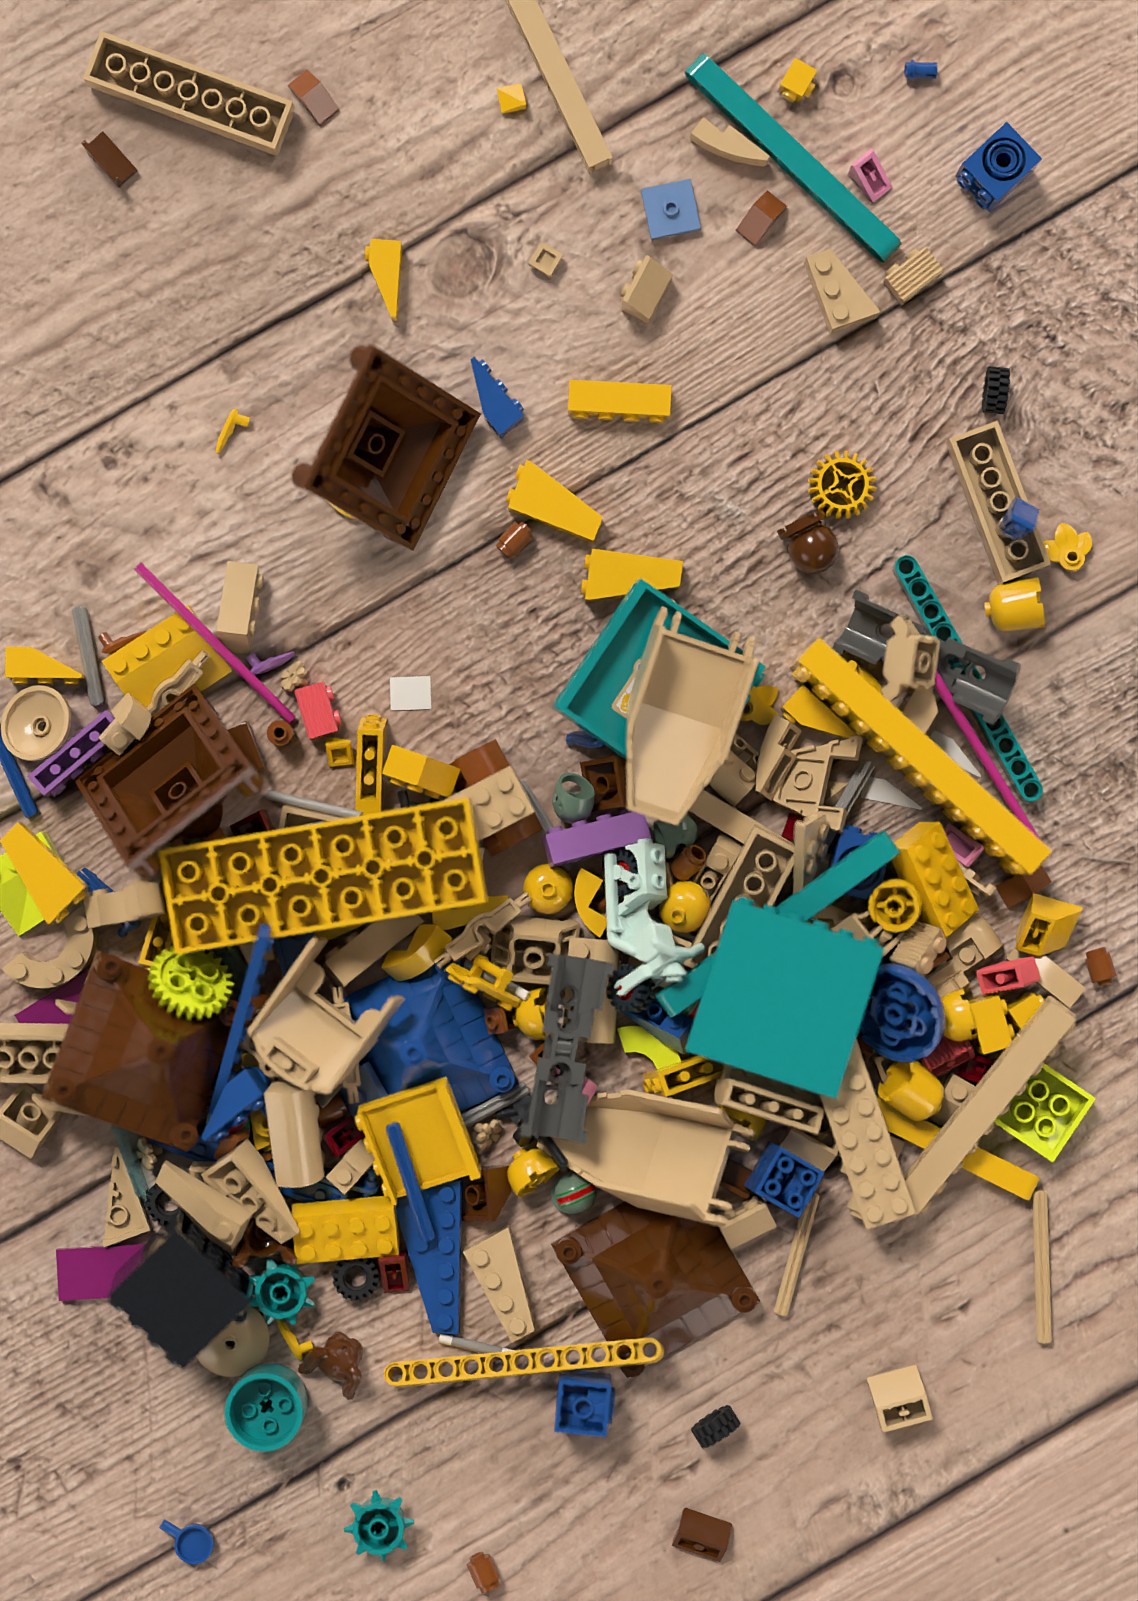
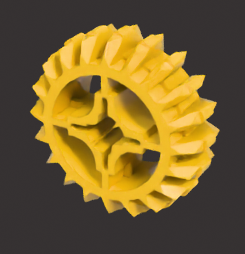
(847, 495)

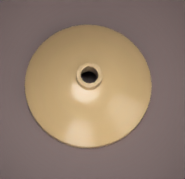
(24, 723)
(249, 1350)

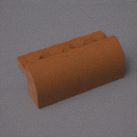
(478, 766)

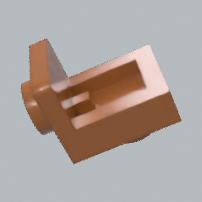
(499, 1019)

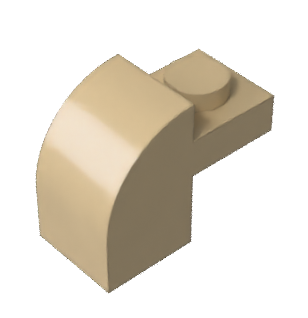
(129, 723)
(351, 1167)

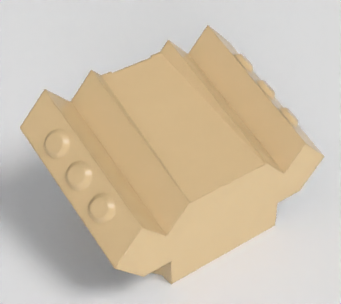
(909, 659)
(526, 944)

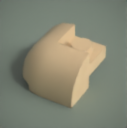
(972, 942)

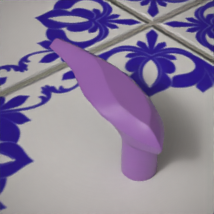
(268, 664)

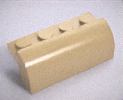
(604, 1020)
(769, 1099)
(294, 1135)

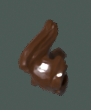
(261, 1244)
(336, 1362)

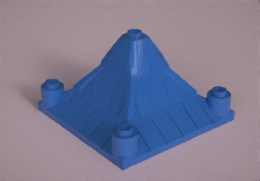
(434, 1036)

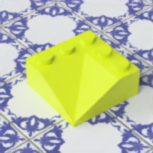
(15, 899)
(1046, 1112)

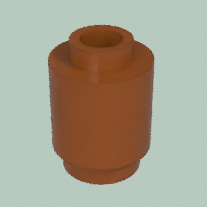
(514, 539)
(288, 733)
(688, 862)
(1100, 966)
(332, 1110)
(483, 1572)

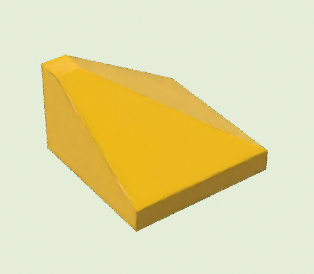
(511, 98)
(339, 752)

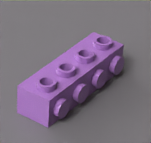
(72, 757)
(594, 838)

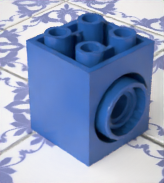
(989, 181)
(843, 846)
(784, 1179)
(584, 1403)

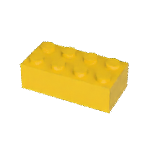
(933, 869)
(345, 1229)

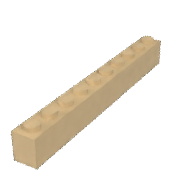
(987, 1101)

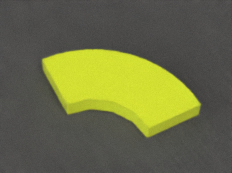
(639, 1040)

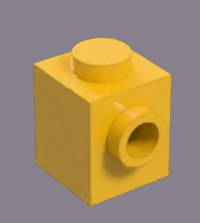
(797, 81)

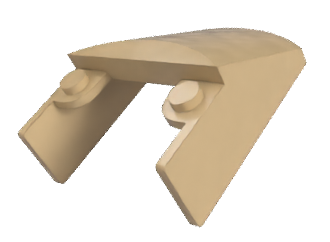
(310, 1037)

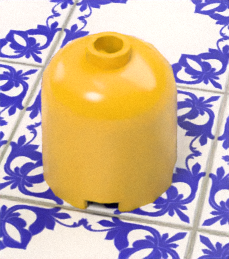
(1016, 606)
(912, 1090)

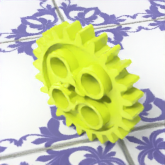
(190, 982)

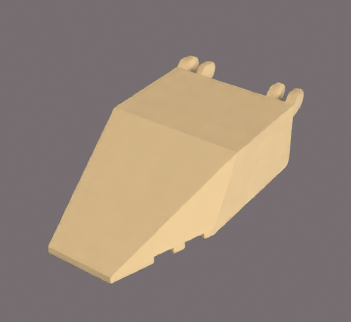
(682, 717)
(656, 1152)

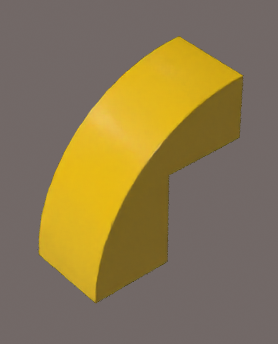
(584, 891)
(425, 947)

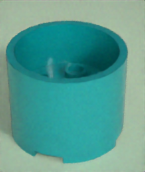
(261, 1427)

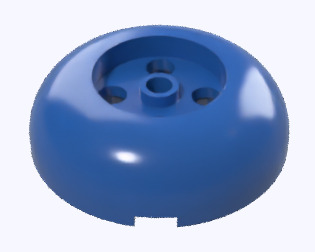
(894, 998)

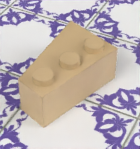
(838, 293)
(239, 606)
(864, 926)

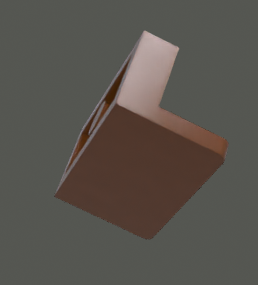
(110, 159)
(247, 743)
(734, 1178)
(702, 1534)

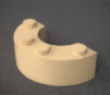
(135, 902)
(70, 964)

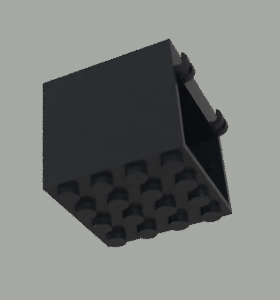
(181, 1290)

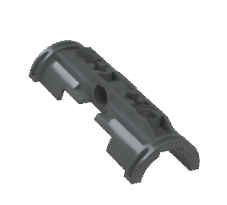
(985, 696)
(567, 1114)

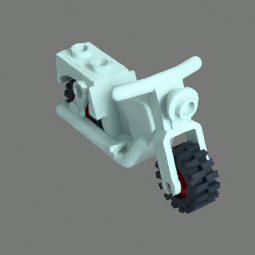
(641, 880)

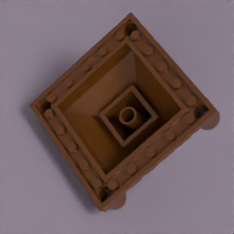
(389, 447)
(167, 781)
(134, 1059)
(654, 1277)

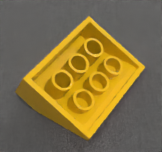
(159, 655)

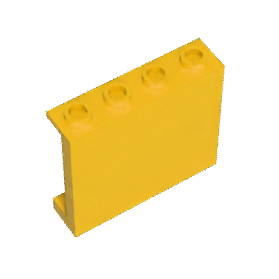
(432, 1133)

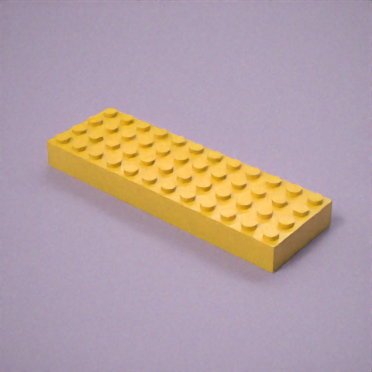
(919, 759)
(323, 875)

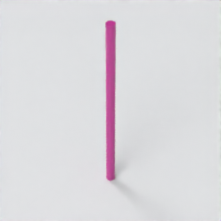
(214, 642)
(982, 753)

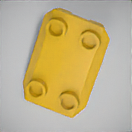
(473, 981)

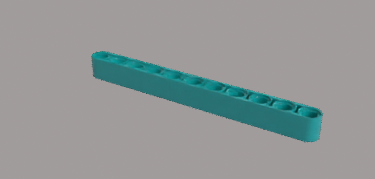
(792, 158)
(1003, 730)
(805, 902)

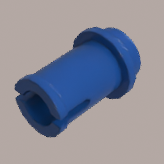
(920, 70)

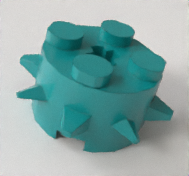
(267, 1295)
(368, 1536)

